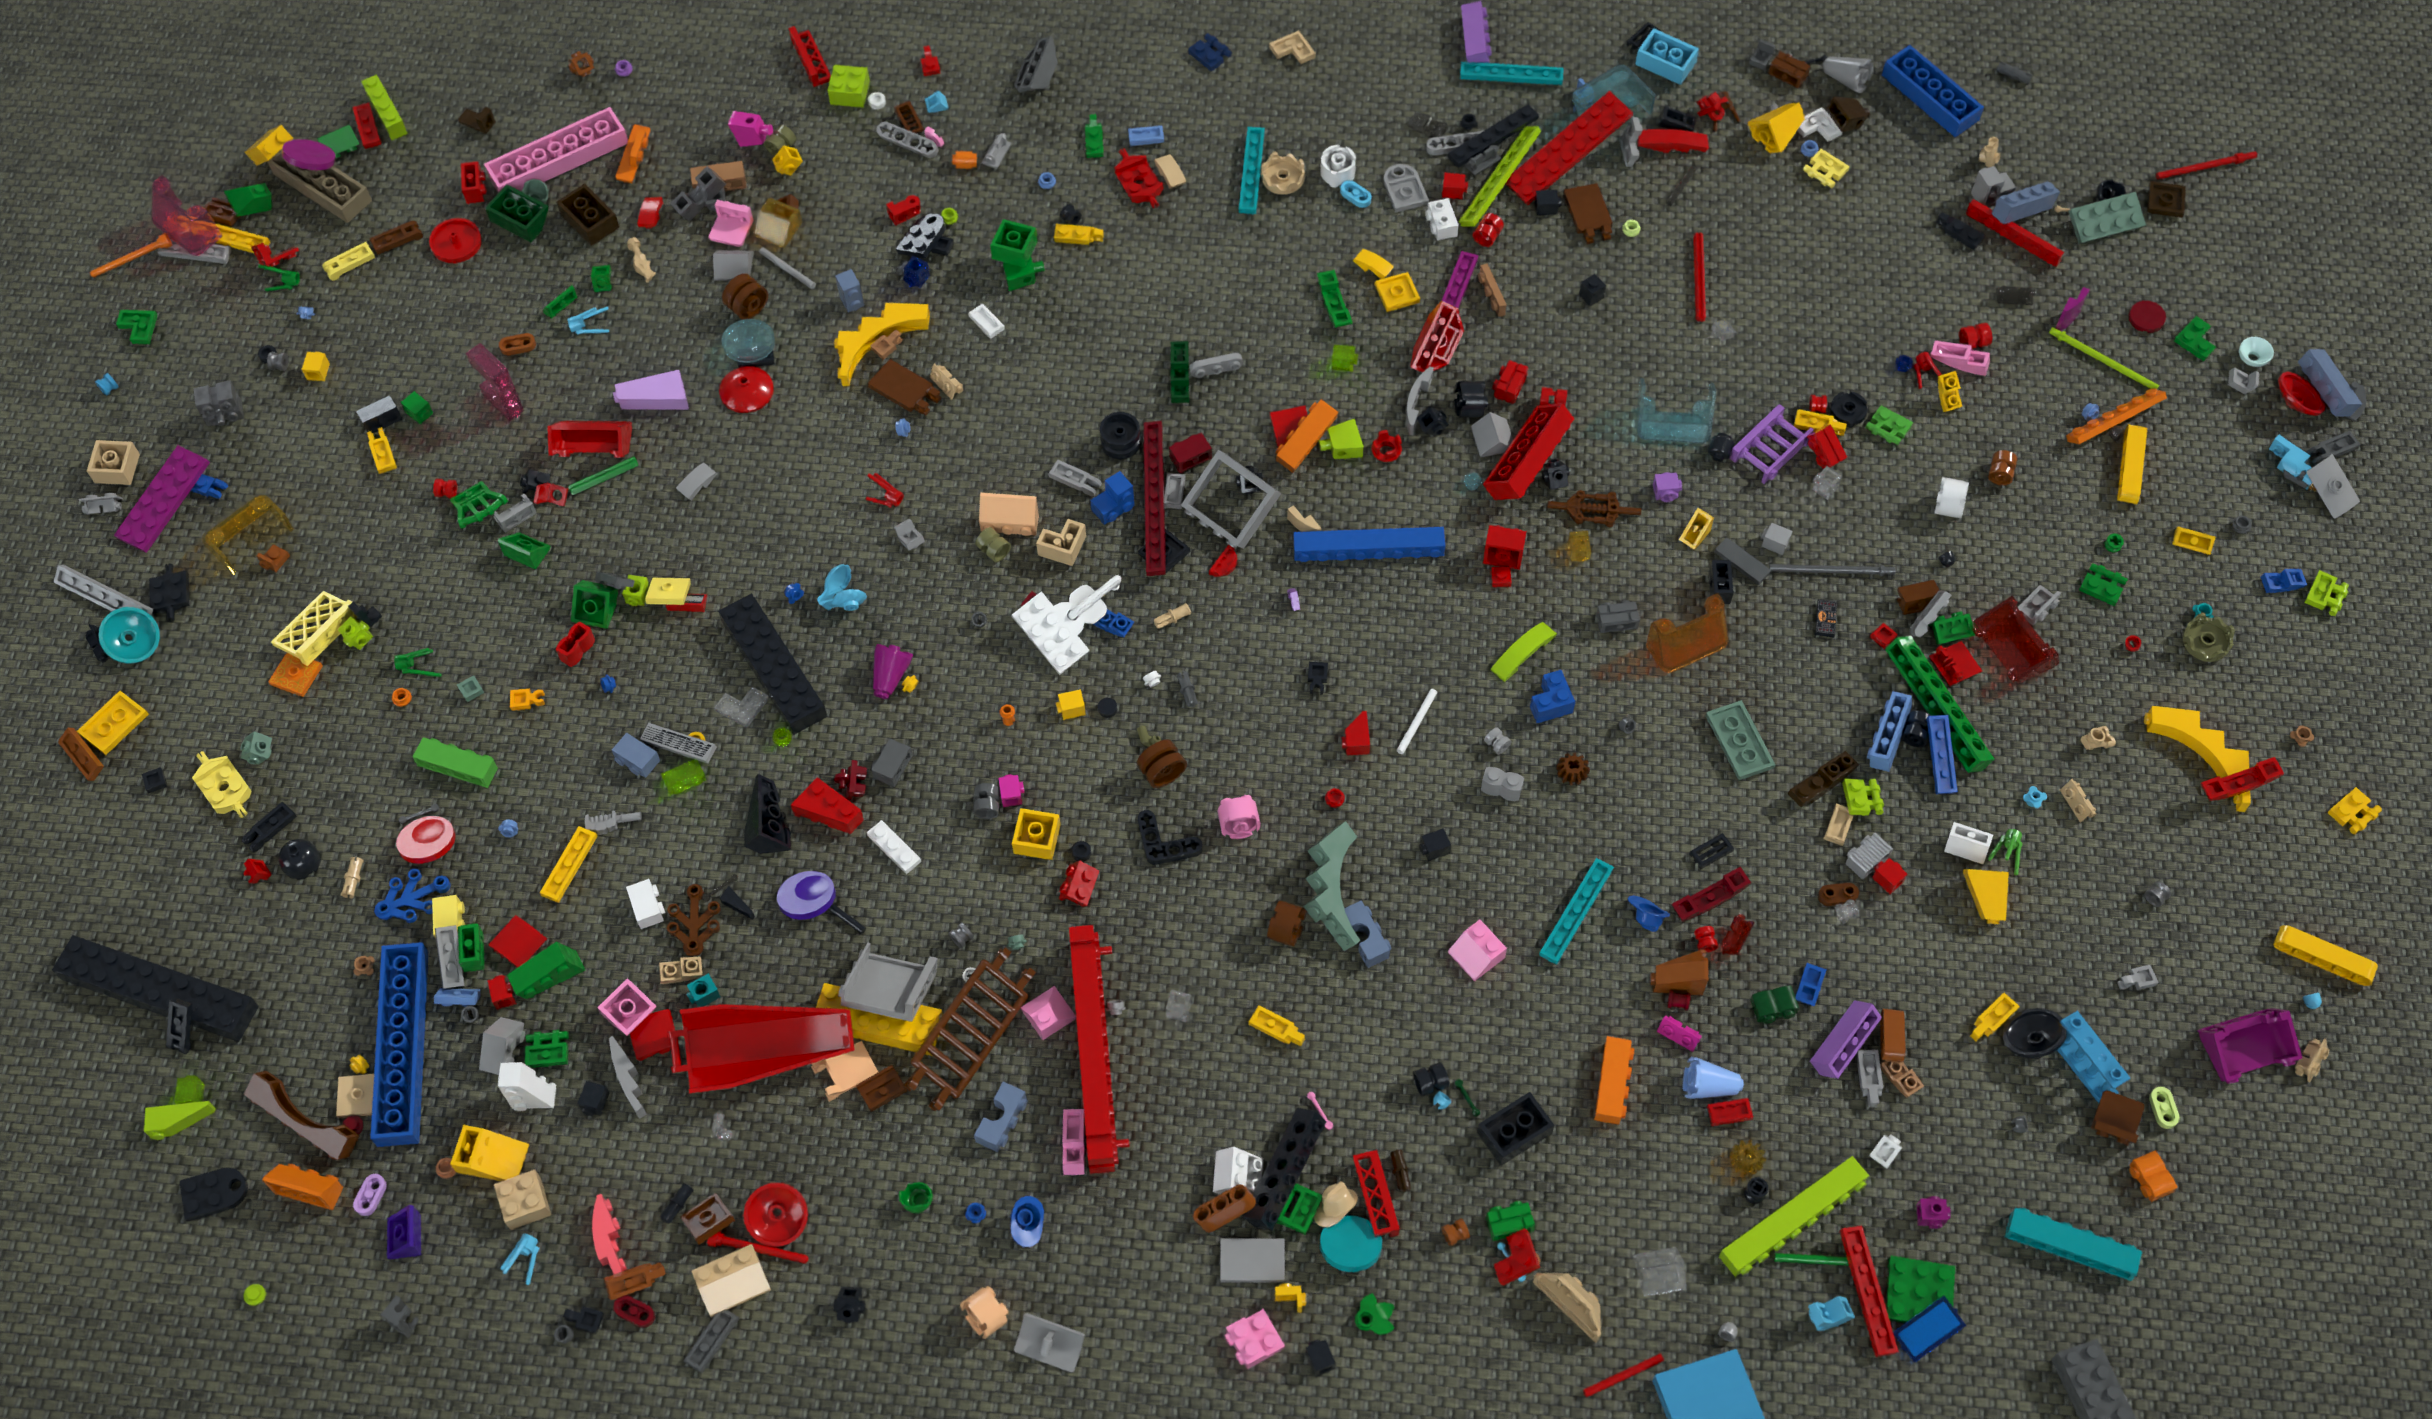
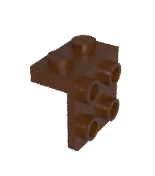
(2118, 1117)

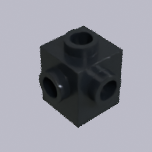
(1432, 421)
(1555, 474)
(1245, 485)
(849, 1304)

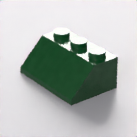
(517, 213)

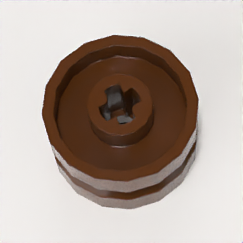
(745, 296)
(1161, 763)

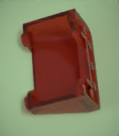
(2015, 642)

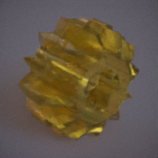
(1754, 1163)

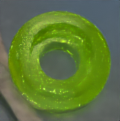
(782, 732)

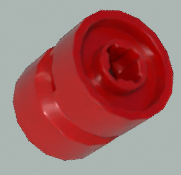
(1488, 230)
(1975, 336)
(1560, 396)

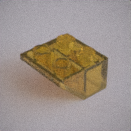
(777, 222)

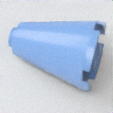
(1709, 1080)

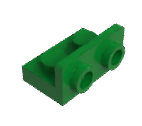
(1952, 628)

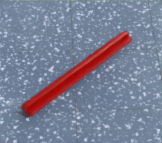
(1699, 277)

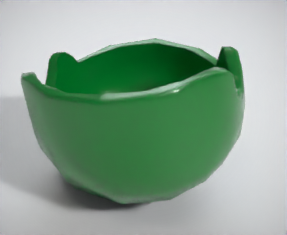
(916, 1197)

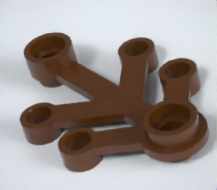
(694, 923)

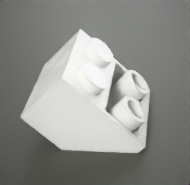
(1235, 1168)

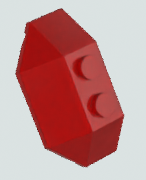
(1438, 338)

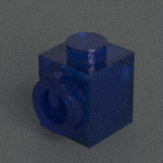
(916, 272)

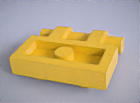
(2348, 807)

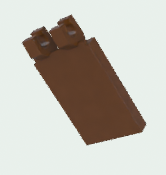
(1589, 211)
(904, 387)

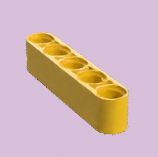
(2132, 464)
(2325, 955)

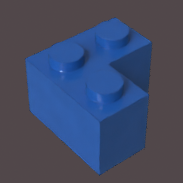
(1115, 500)
(1555, 700)

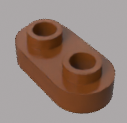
(517, 344)

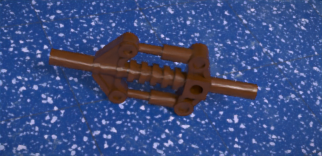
(1573, 507)

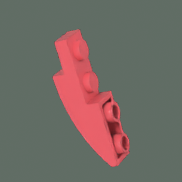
(604, 1235)

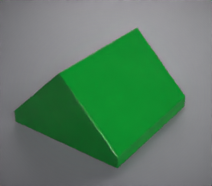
(524, 549)

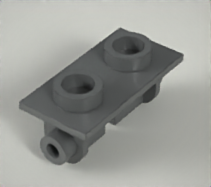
(1483, 160)

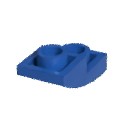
(1115, 624)

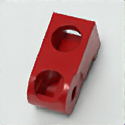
(904, 210)

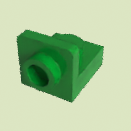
(601, 278)

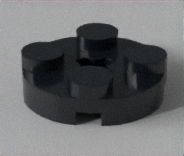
(1853, 400)

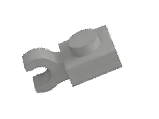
(2141, 977)

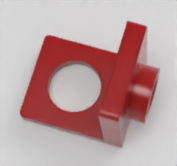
(545, 491)

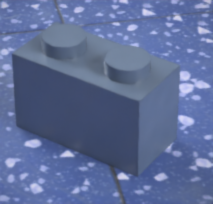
(849, 290)
(635, 755)

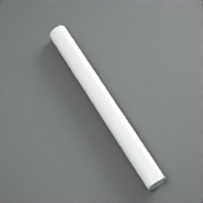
(1416, 722)

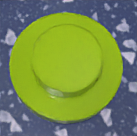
(949, 216)
(254, 1294)

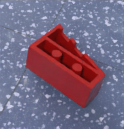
(828, 807)

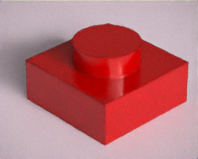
(1501, 576)

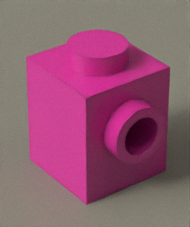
(1011, 790)

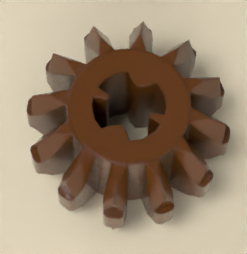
(1572, 768)

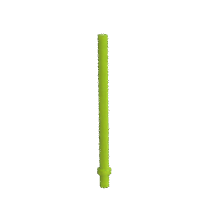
(2062, 336)

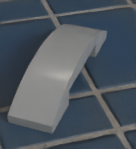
(1421, 384)

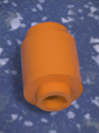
(964, 159)

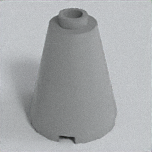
(1849, 71)

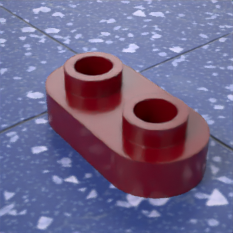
(635, 1311)

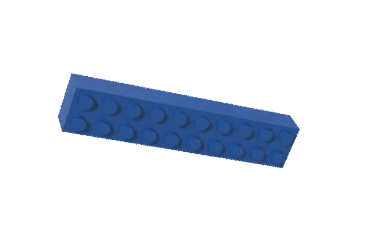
(399, 1045)

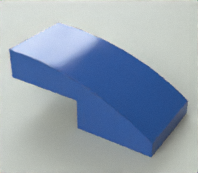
(2285, 581)
(1810, 984)

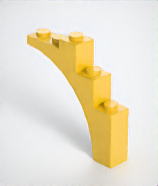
(855, 344)

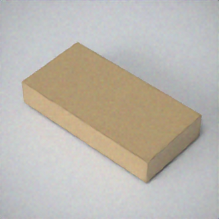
(1838, 825)

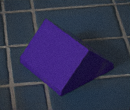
(404, 1233)

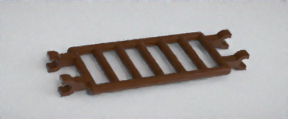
(921, 1069)

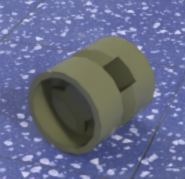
(780, 137)
(993, 545)

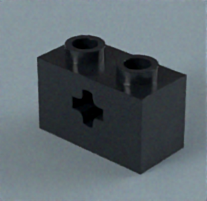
(1721, 580)

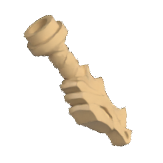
(640, 263)

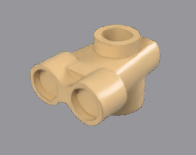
(1989, 153)
(2098, 738)

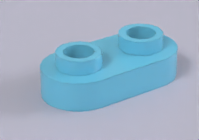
(1356, 194)

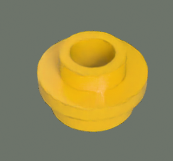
(910, 683)
(359, 1064)

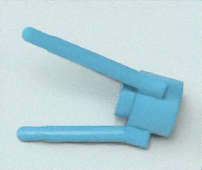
(577, 322)
(524, 1246)

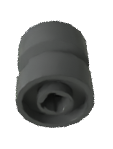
(986, 801)

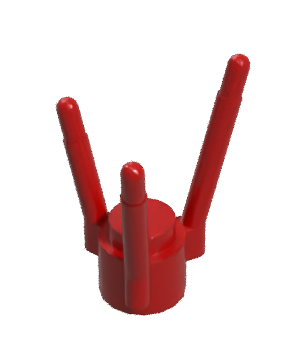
(1924, 363)
(892, 495)

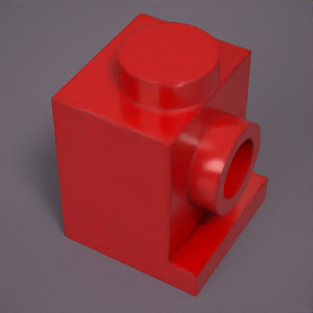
(501, 992)

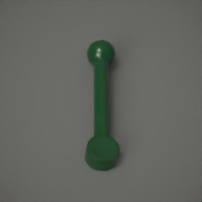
(1459, 1084)

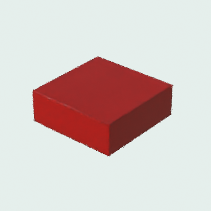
(1883, 635)

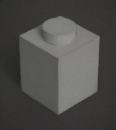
(1776, 538)

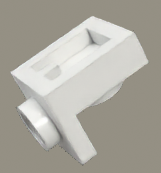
(1886, 1150)

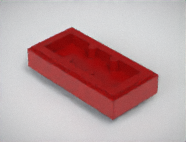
(1730, 1112)

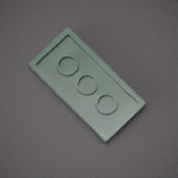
(2107, 217)
(1740, 740)

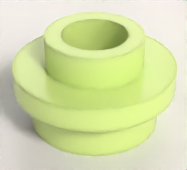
(1631, 228)

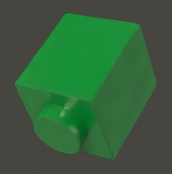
(416, 407)

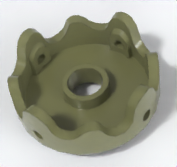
(2213, 628)

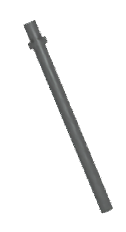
(1881, 570)

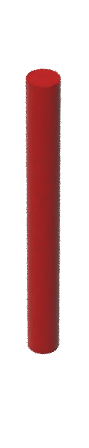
(1625, 1374)

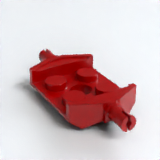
(1134, 169)

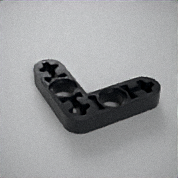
(1157, 846)

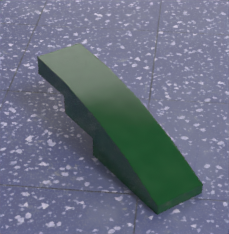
(1180, 372)

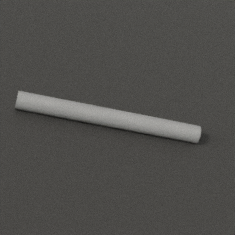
(787, 268)

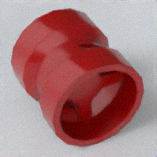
(445, 488)
(1706, 939)

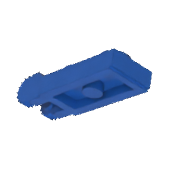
(206, 484)

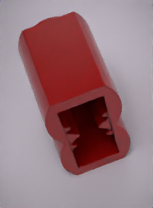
(577, 642)

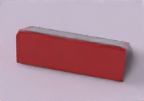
(693, 603)

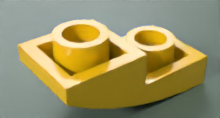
(1372, 261)
(1948, 391)

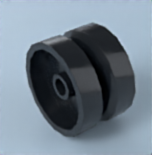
(1120, 435)

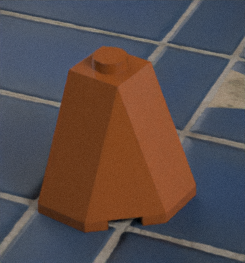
(1682, 974)

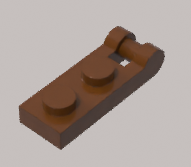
(396, 237)

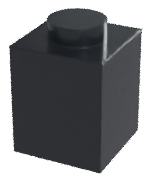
(1547, 202)
(1592, 290)
(1435, 845)
(593, 1098)
(1320, 1357)

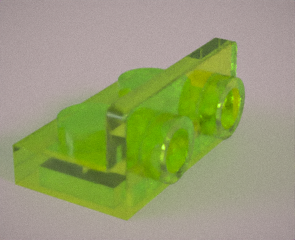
(683, 777)

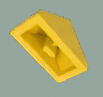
(1697, 529)

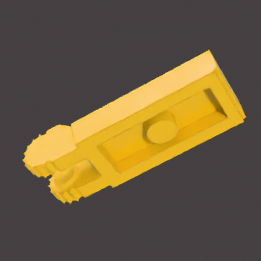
(381, 452)

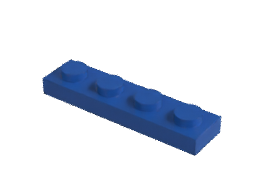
(1942, 754)

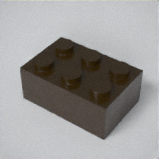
(588, 214)

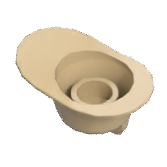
(1335, 1204)

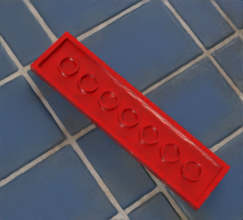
(1569, 147)

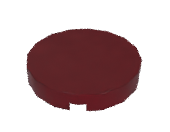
(2147, 316)

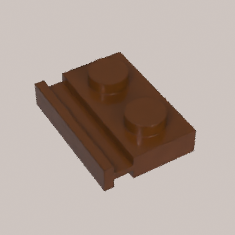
(221, 211)
(881, 1088)

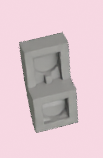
(695, 480)

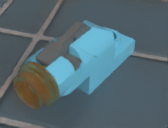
(2293, 462)

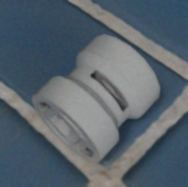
(1497, 740)

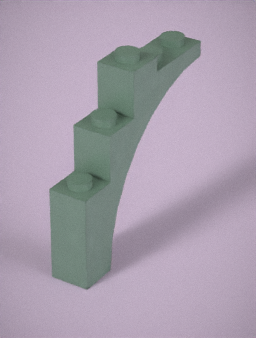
(1325, 881)

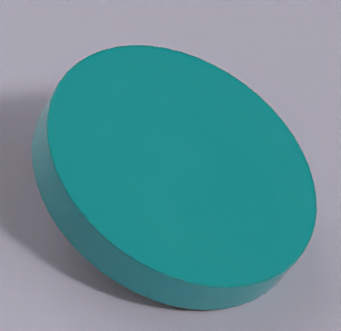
(1350, 1244)

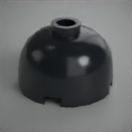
(299, 858)

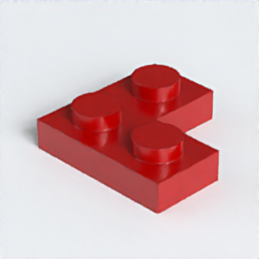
(1522, 1260)

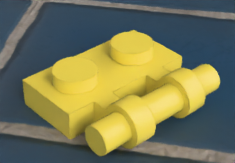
(1828, 164)

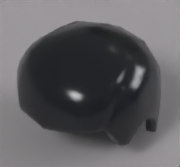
(2110, 189)

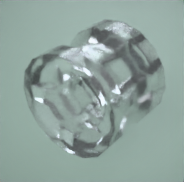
(1847, 911)

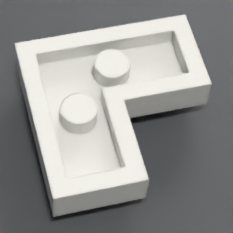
(1822, 122)

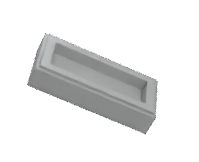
(1174, 490)

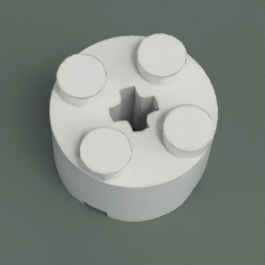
(1337, 165)
(1952, 497)

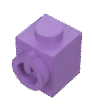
(1666, 486)

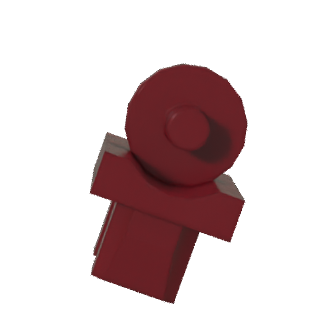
(852, 788)

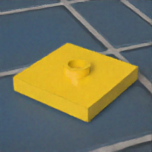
(1397, 291)

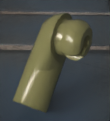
(1145, 738)

